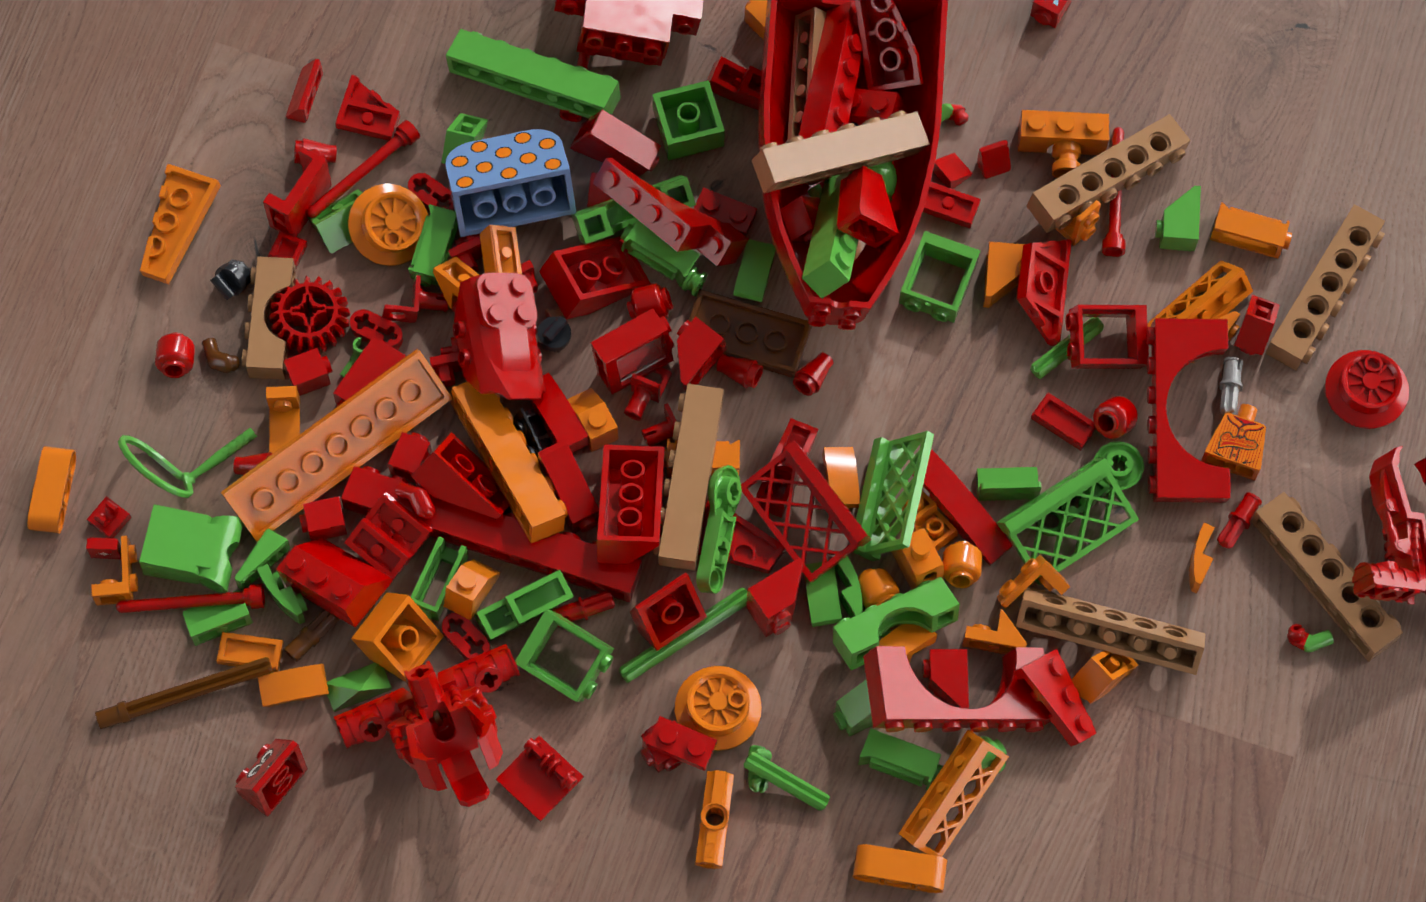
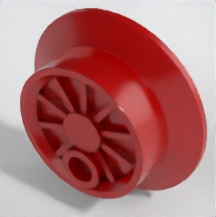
(1366, 389)

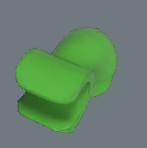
(756, 782)

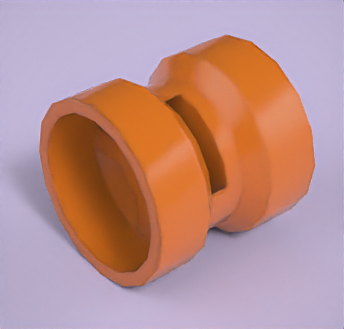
(1066, 157)

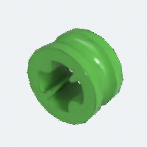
(694, 281)

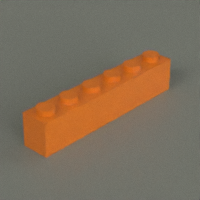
(510, 462)

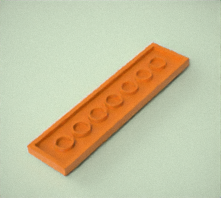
(336, 444)

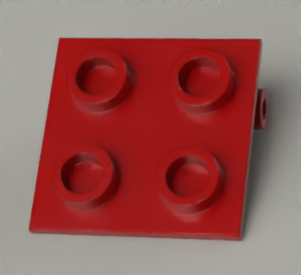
(539, 777)

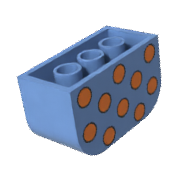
(509, 181)

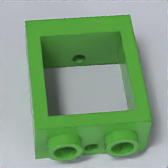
(946, 251)
(539, 639)

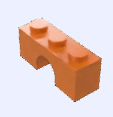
(1044, 128)

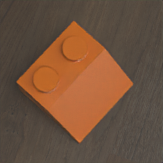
(397, 634)

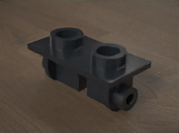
(532, 428)

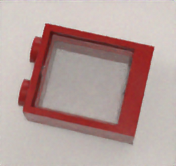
(633, 348)

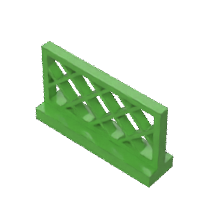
(881, 486)
(1061, 494)

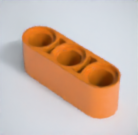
(51, 489)
(900, 868)

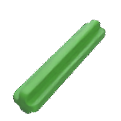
(1059, 352)
(786, 781)

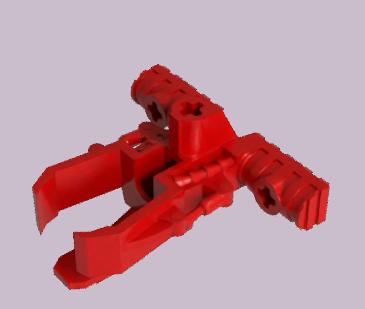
(1405, 532)
(439, 722)

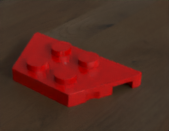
(1044, 286)

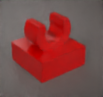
(109, 518)

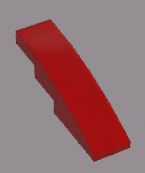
(964, 510)

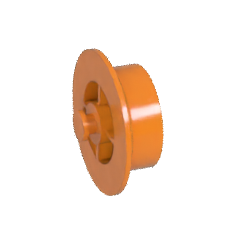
(386, 224)
(719, 705)

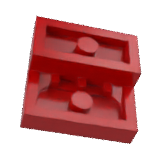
(388, 536)

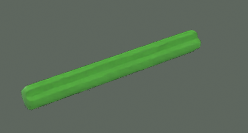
(715, 615)

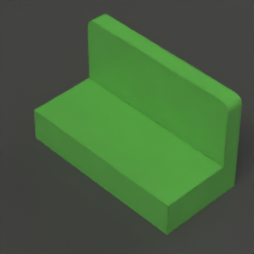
(333, 222)
(1007, 483)
(210, 621)

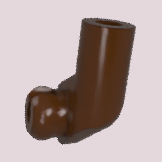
(218, 360)

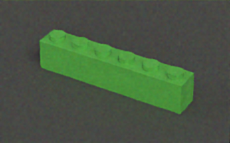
(532, 75)
(830, 250)

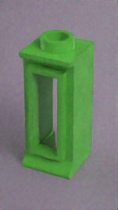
(433, 244)
(656, 253)
(438, 554)
(900, 758)

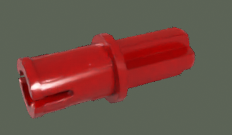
(1239, 520)
(586, 607)

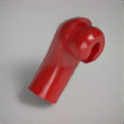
(418, 498)

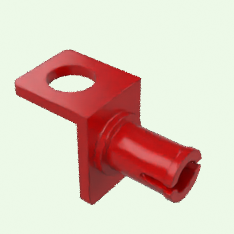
(420, 300)
(644, 391)
(662, 430)

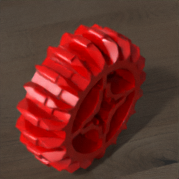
(285, 314)

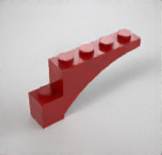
(668, 218)

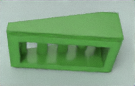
(266, 551)

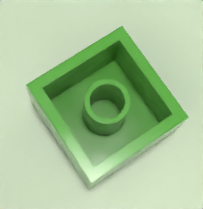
(688, 120)

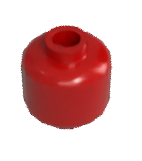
(650, 297)
(174, 355)
(1115, 417)

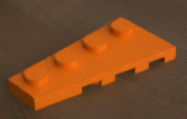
(180, 213)

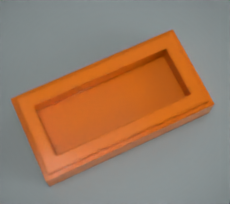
(242, 649)

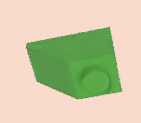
(463, 130)
(1180, 223)
(854, 710)

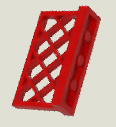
(823, 493)

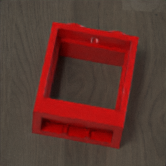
(1136, 336)

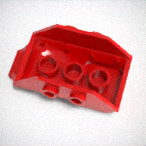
(498, 336)

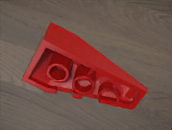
(887, 47)

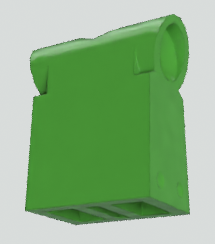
(190, 547)

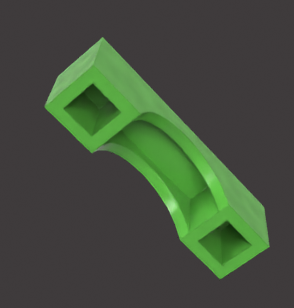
(609, 217)
(926, 606)

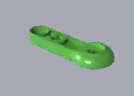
(1129, 477)
(724, 496)

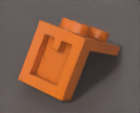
(1082, 225)
(283, 415)
(1030, 571)
(111, 590)

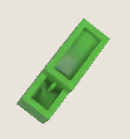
(523, 605)

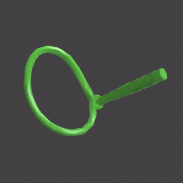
(187, 478)

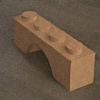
(265, 350)

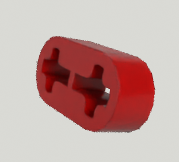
(435, 189)
(378, 324)
(471, 634)

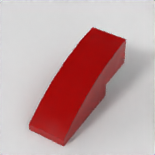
(736, 82)
(559, 416)
(805, 437)

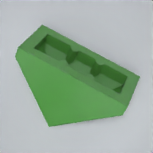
(357, 686)

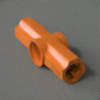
(716, 801)

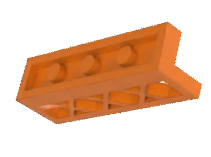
(1218, 300)
(948, 792)

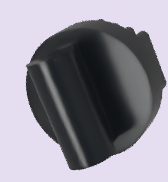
(231, 278)
(554, 334)

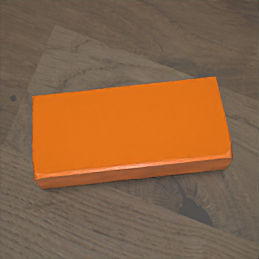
(500, 249)

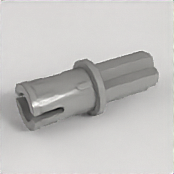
(1230, 385)

